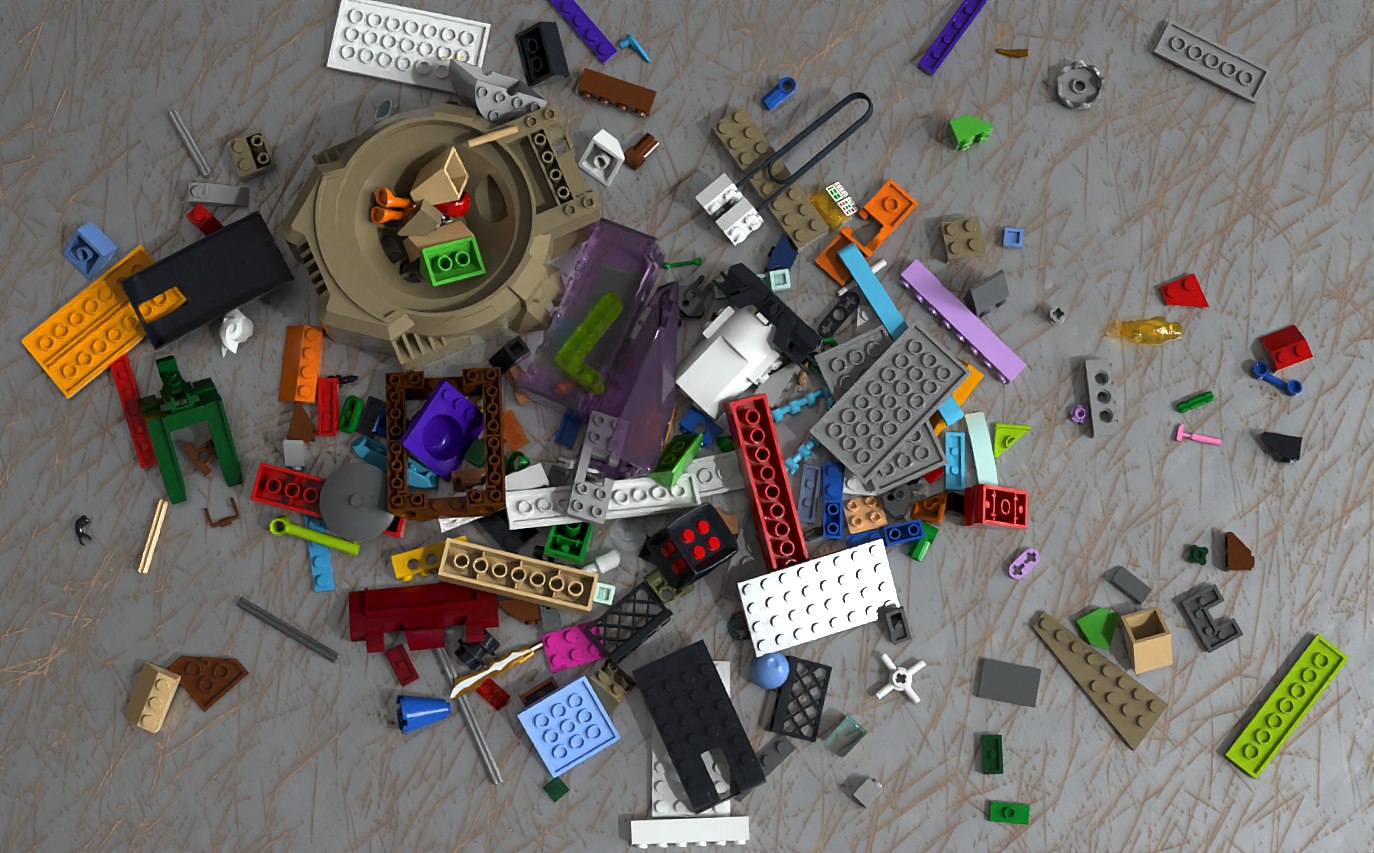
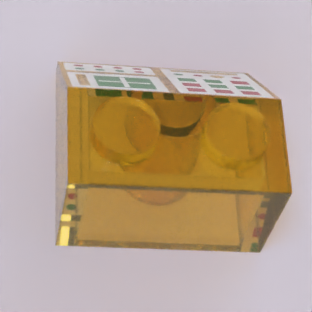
(835, 205)

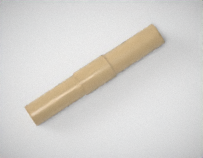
(493, 136)

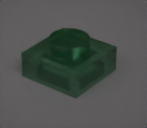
(556, 789)

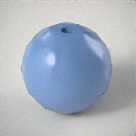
(769, 670)

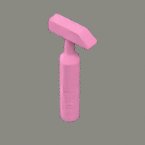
(1197, 437)

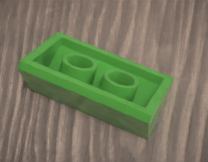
(451, 262)
(676, 458)

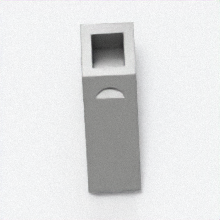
(777, 384)

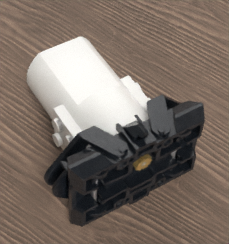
(744, 343)

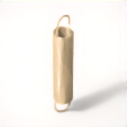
(803, 376)

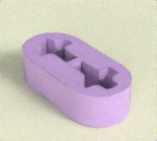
(1020, 560)

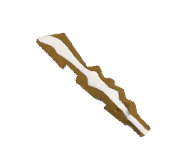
(470, 682)

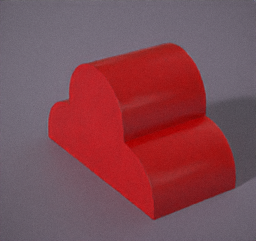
(995, 507)

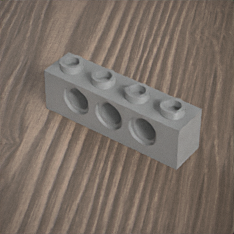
(1097, 426)

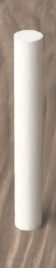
(851, 285)

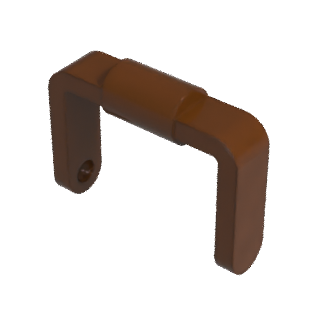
(226, 521)

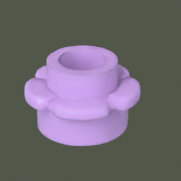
(1074, 413)

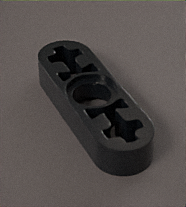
(826, 322)

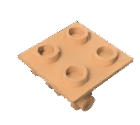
(864, 514)

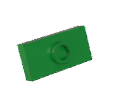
(1009, 813)

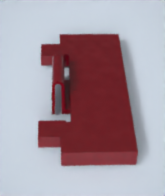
(421, 613)

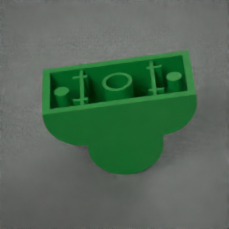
(569, 542)

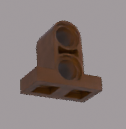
(207, 447)

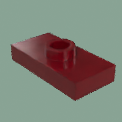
(402, 665)

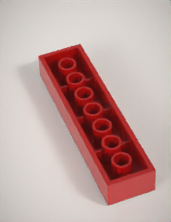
(300, 494)

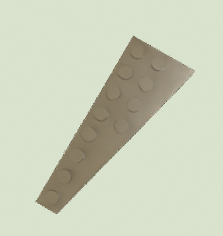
(1118, 696)

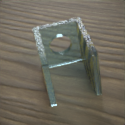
(856, 725)

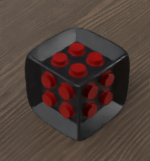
(692, 545)

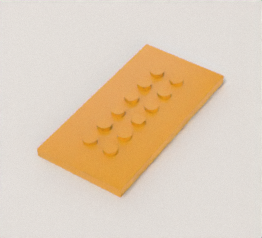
(97, 326)

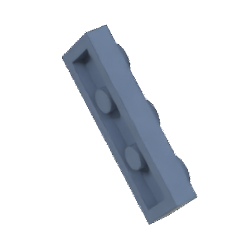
(809, 493)

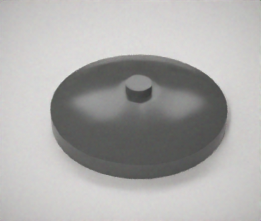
(356, 502)

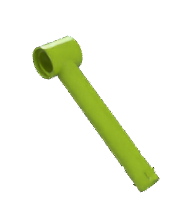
(312, 535)

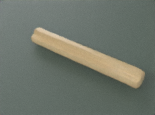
(152, 536)

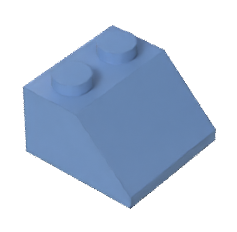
(89, 250)

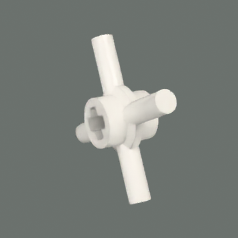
(907, 673)

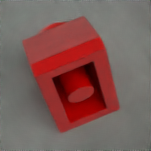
(203, 220)

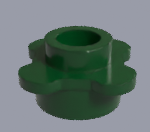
(1194, 559)

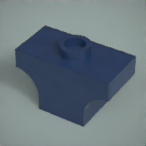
(781, 256)

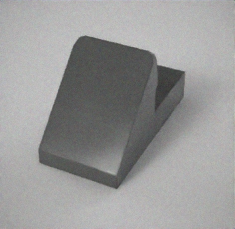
(897, 625)

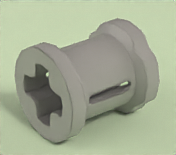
(1053, 319)

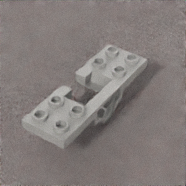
(588, 500)

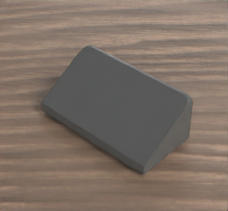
(1131, 585)

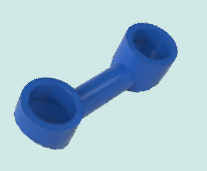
(1260, 371)

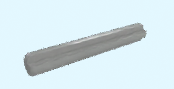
(189, 143)

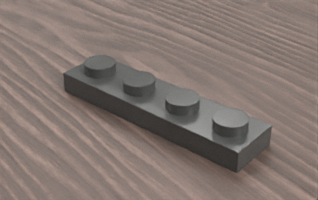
(769, 761)

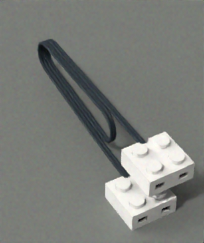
(742, 216)

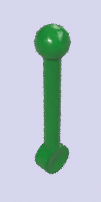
(698, 261)

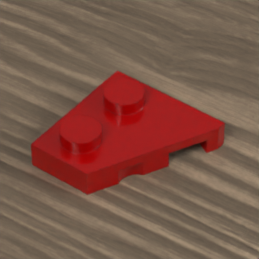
(1184, 293)

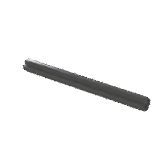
(288, 630)

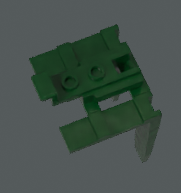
(160, 424)

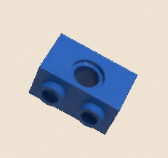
(696, 417)

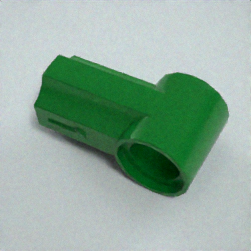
(919, 547)

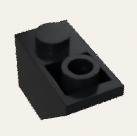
(510, 355)

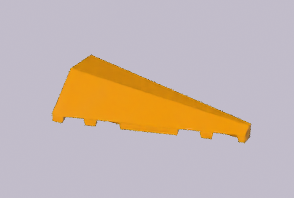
(959, 395)

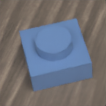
(1013, 237)

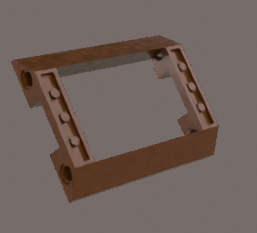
(476, 503)

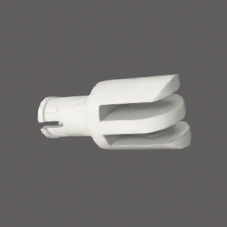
(569, 463)
(603, 562)

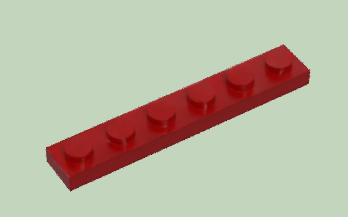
(128, 395)

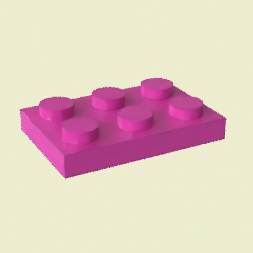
(571, 647)

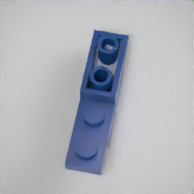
(832, 500)
(891, 535)

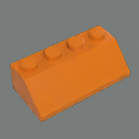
(301, 364)

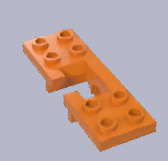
(888, 208)

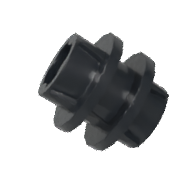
(474, 653)

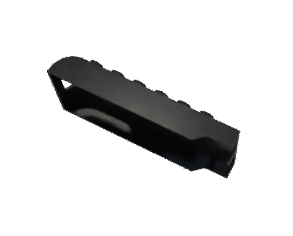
(204, 275)
(698, 730)

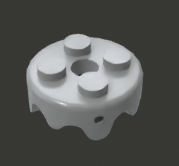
(1088, 76)

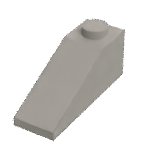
(217, 195)

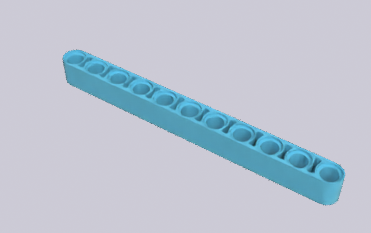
(886, 312)

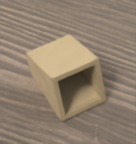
(440, 179)
(1147, 640)

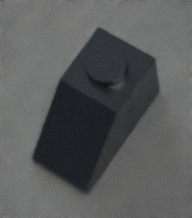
(1283, 446)

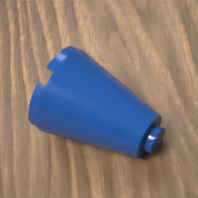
(420, 712)

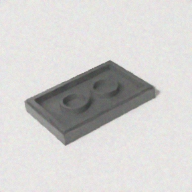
(1009, 683)

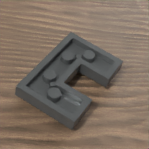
(1209, 633)

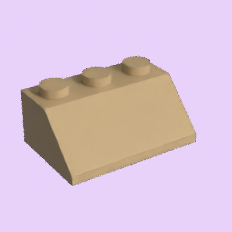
(447, 233)
(152, 697)

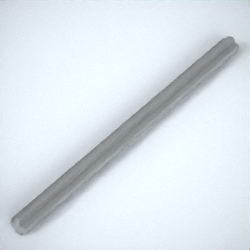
(470, 718)

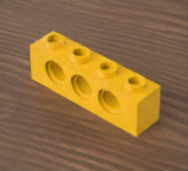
(401, 561)

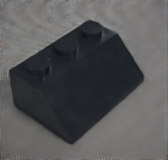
(542, 54)
(498, 528)

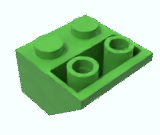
(967, 131)

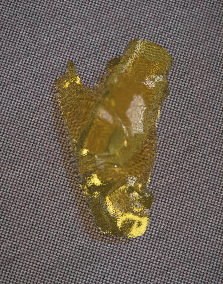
(1151, 331)

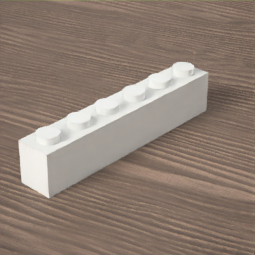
(527, 479)
(690, 830)

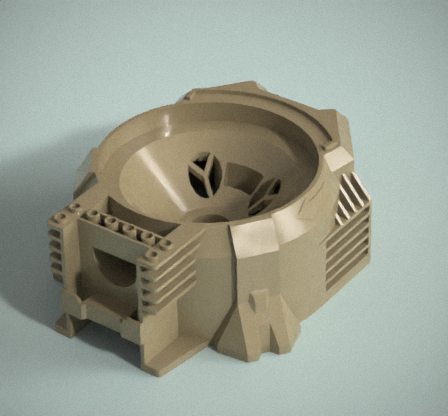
(521, 211)

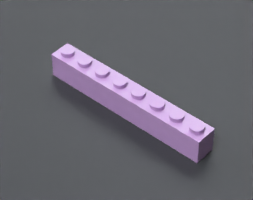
(962, 322)

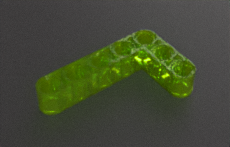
(587, 342)

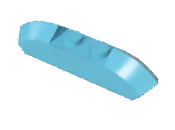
(376, 455)

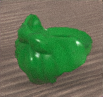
(524, 462)

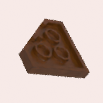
(208, 677)

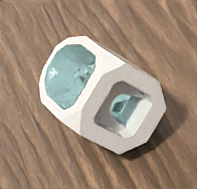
(386, 109)

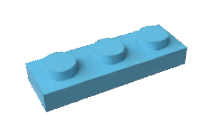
(956, 457)

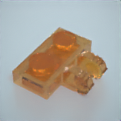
(513, 432)

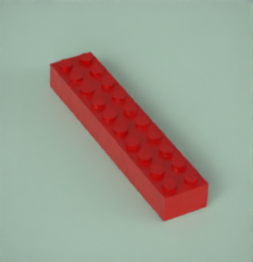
(766, 481)

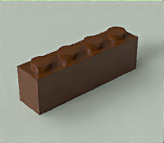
(617, 93)

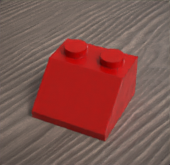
(1285, 348)

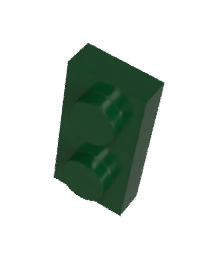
(992, 754)

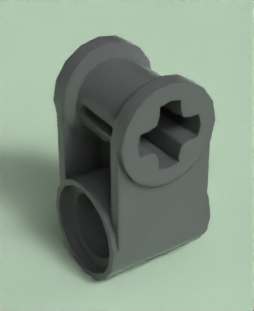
(550, 620)

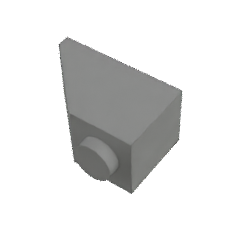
(295, 454)

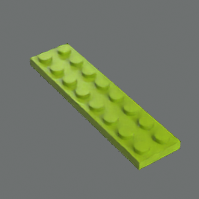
(1286, 706)

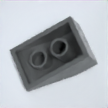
(987, 294)

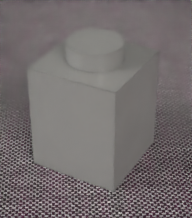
(867, 792)

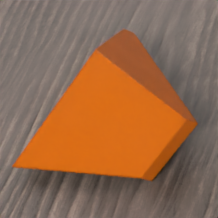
(930, 510)

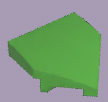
(1098, 627)

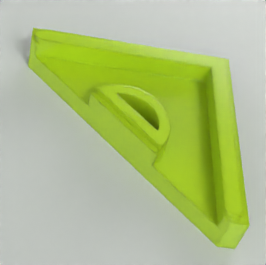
(1006, 435)

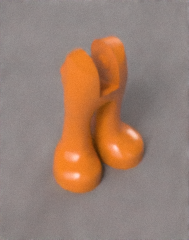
(386, 199)

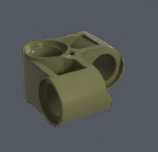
(658, 583)

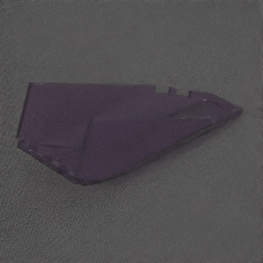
(643, 391)

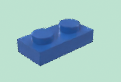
(567, 431)

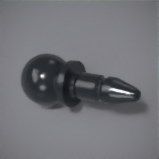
(344, 380)

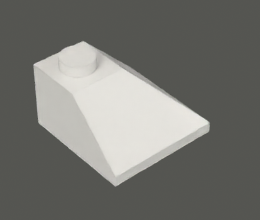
(602, 157)

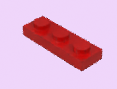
(328, 406)

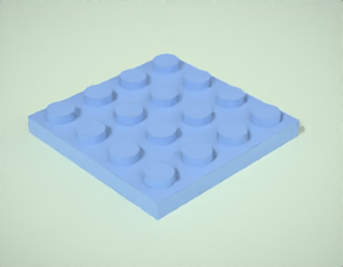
(568, 725)

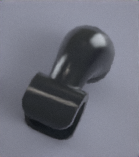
(79, 528)

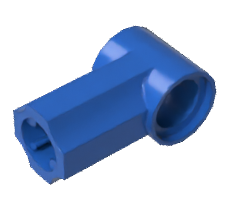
(778, 94)

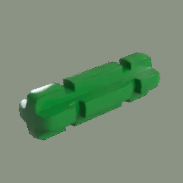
(1195, 402)

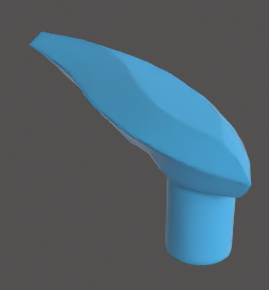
(635, 45)

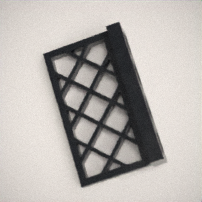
(640, 636)
(783, 699)

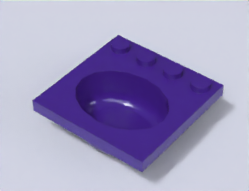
(443, 430)

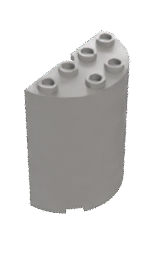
(493, 94)

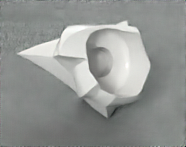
(234, 330)

